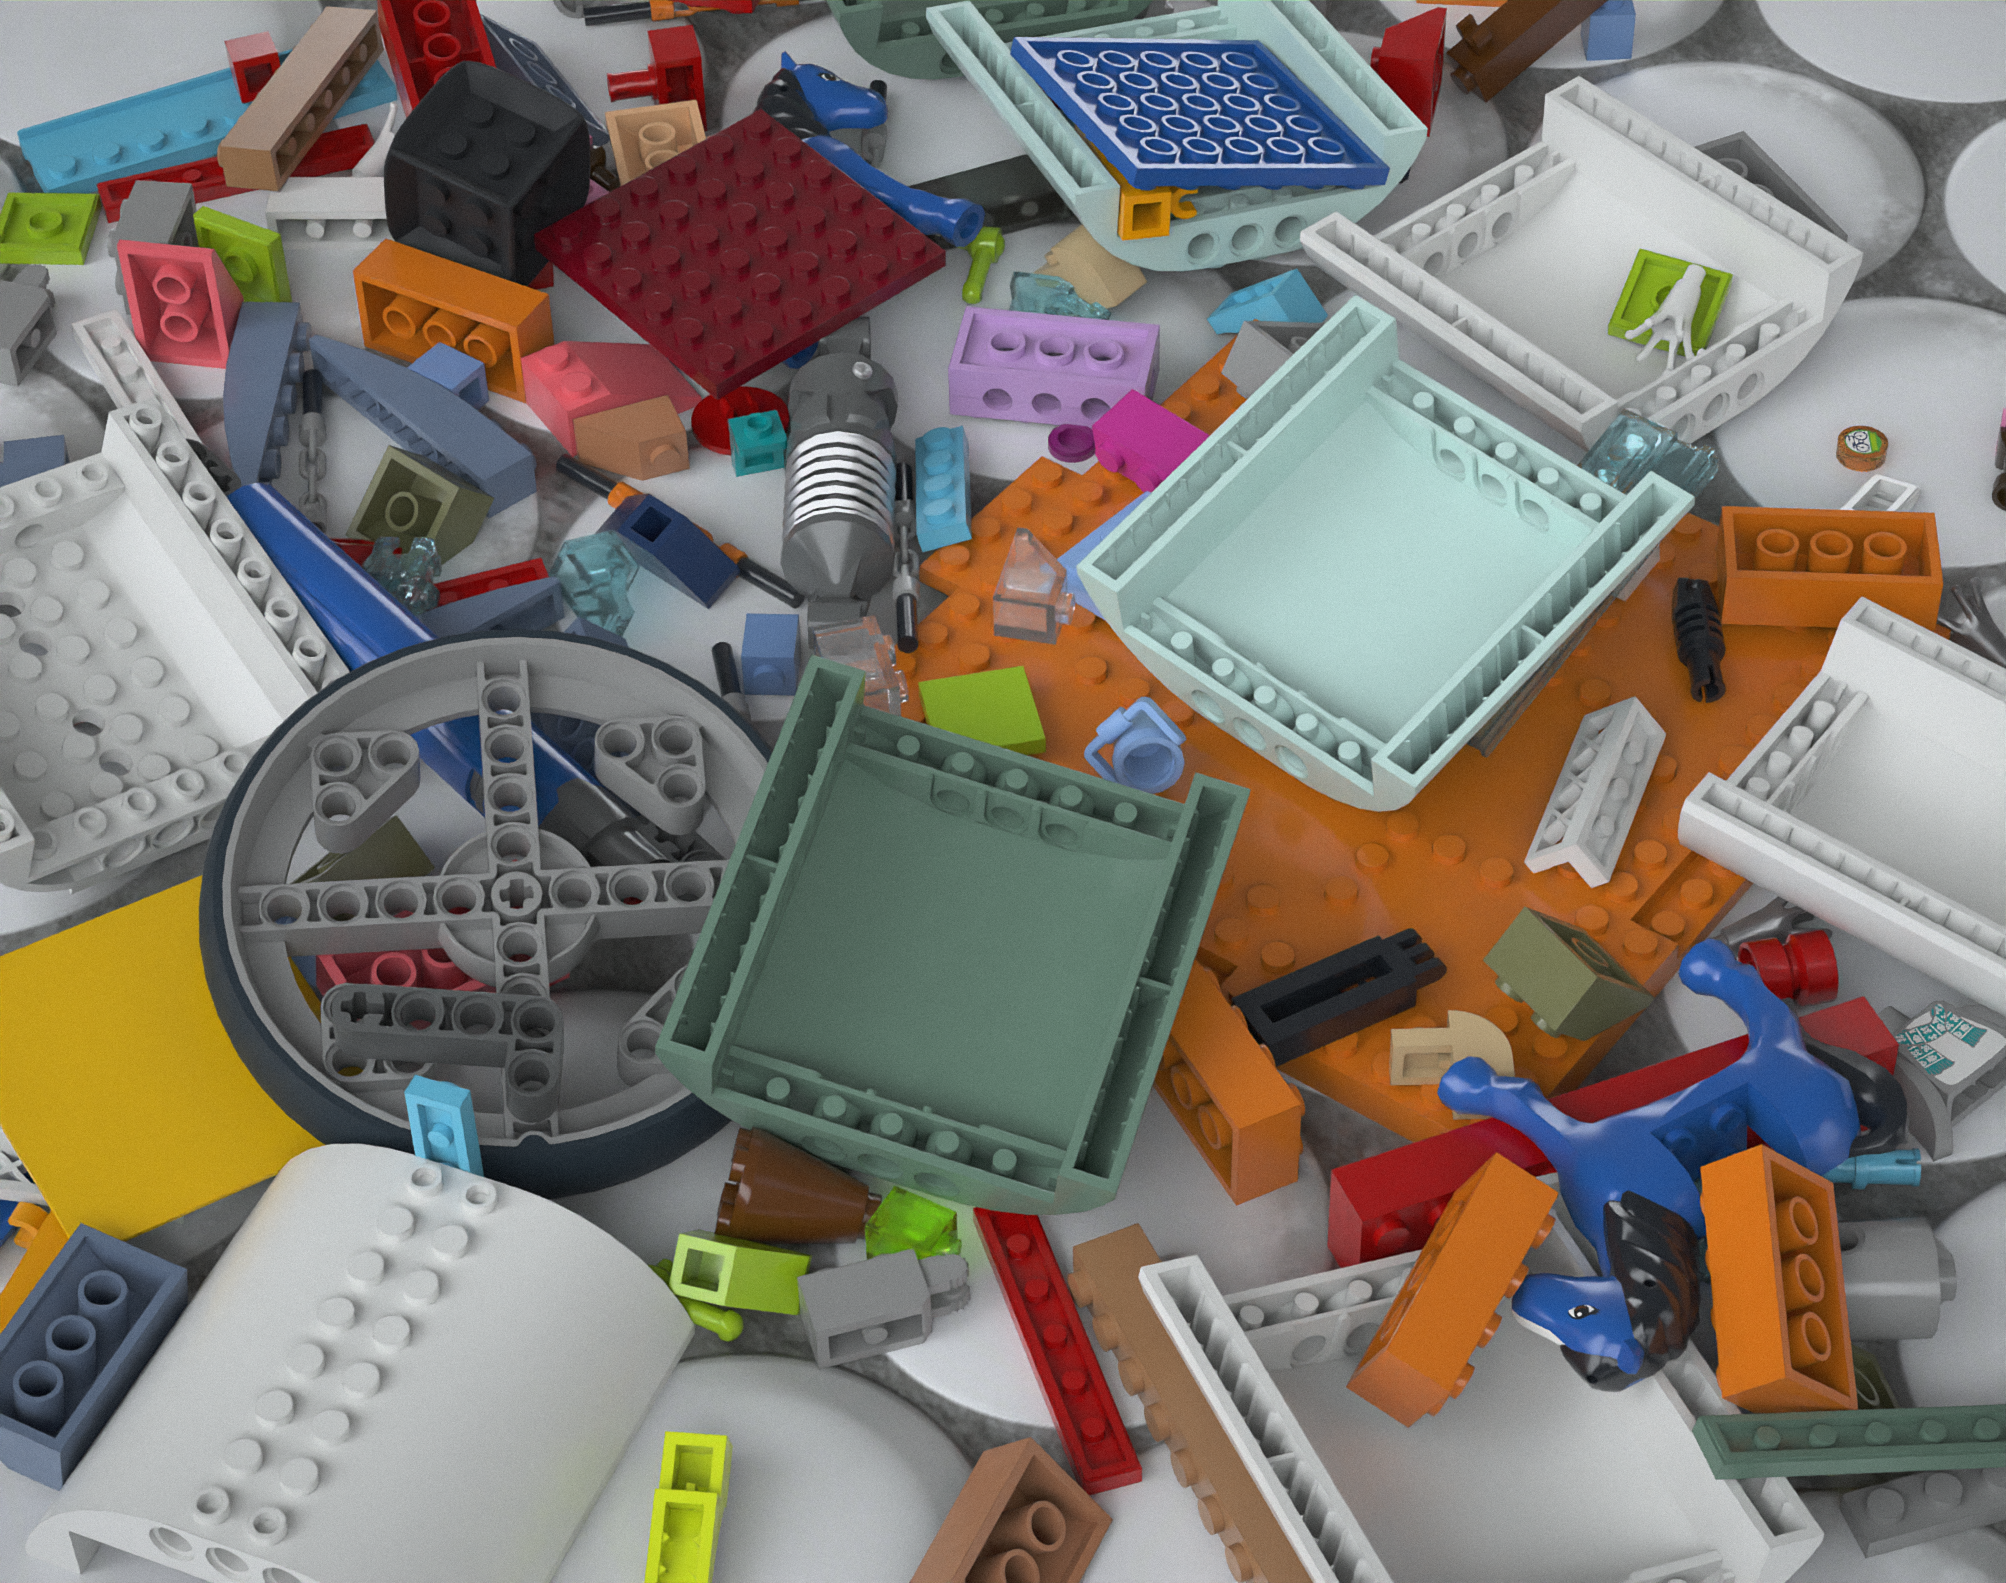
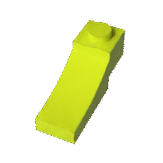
(688, 1508)

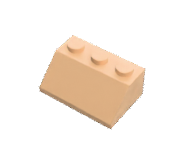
(652, 135)

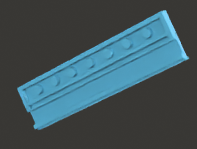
(156, 130)

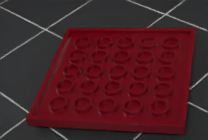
(739, 252)

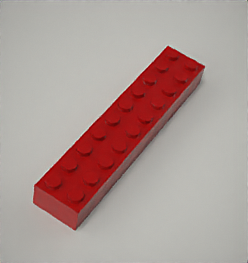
(1397, 1197)

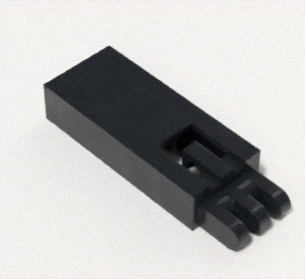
(1310, 1010)

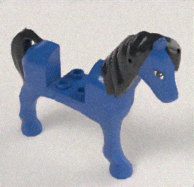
(817, 101)
(1636, 1170)

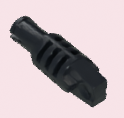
(1699, 637)

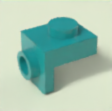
(757, 443)

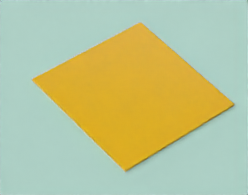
(126, 1077)

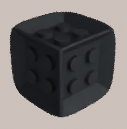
(486, 171)

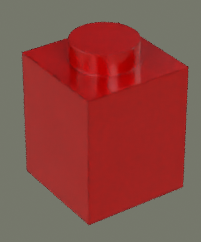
(252, 63)

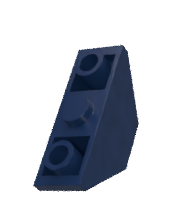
(672, 548)

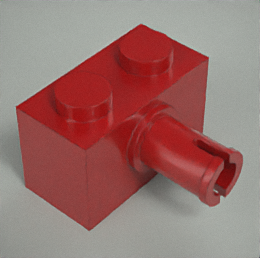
(672, 74)

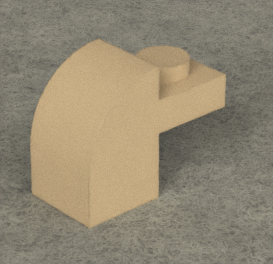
(1092, 269)
(1426, 1054)

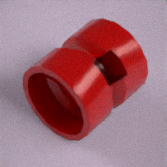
(1798, 969)

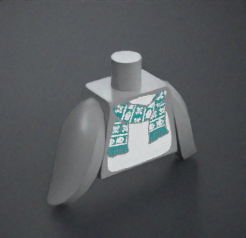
(1946, 1066)

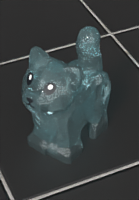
(407, 575)

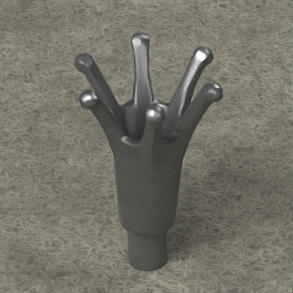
(1979, 630)
(1765, 923)

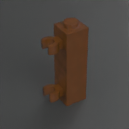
(1511, 41)

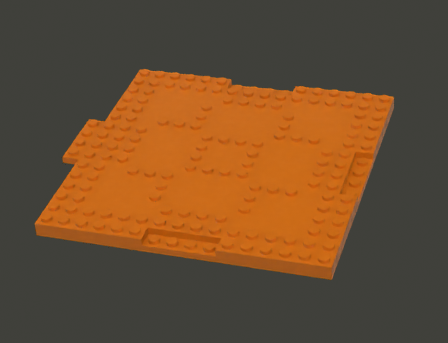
(1449, 863)

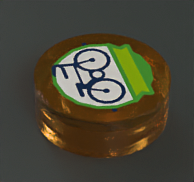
(1861, 448)

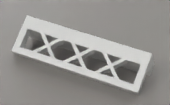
(1598, 792)

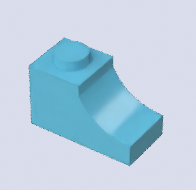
(1275, 299)

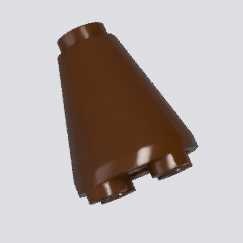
(790, 1195)

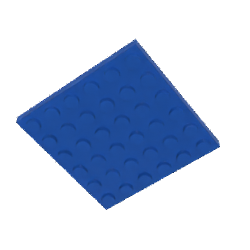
(1198, 113)

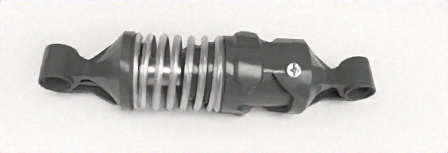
(839, 479)

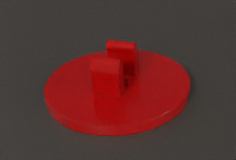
(711, 415)

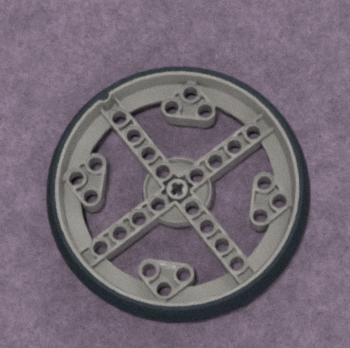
(369, 723)

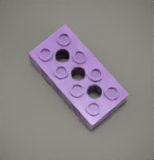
(1048, 366)

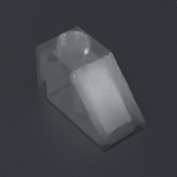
(1031, 593)

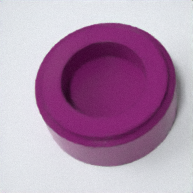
(1071, 443)

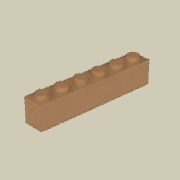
(300, 99)

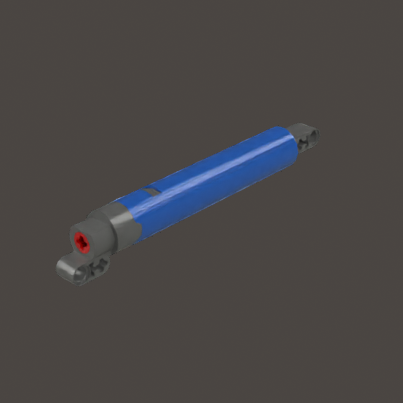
(369, 622)

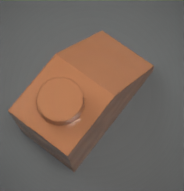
(634, 439)

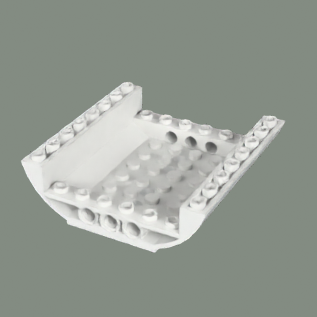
(156, 632)

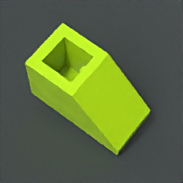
(737, 1272)

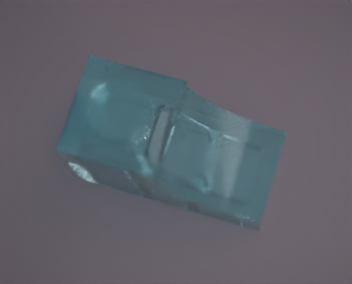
(596, 579)

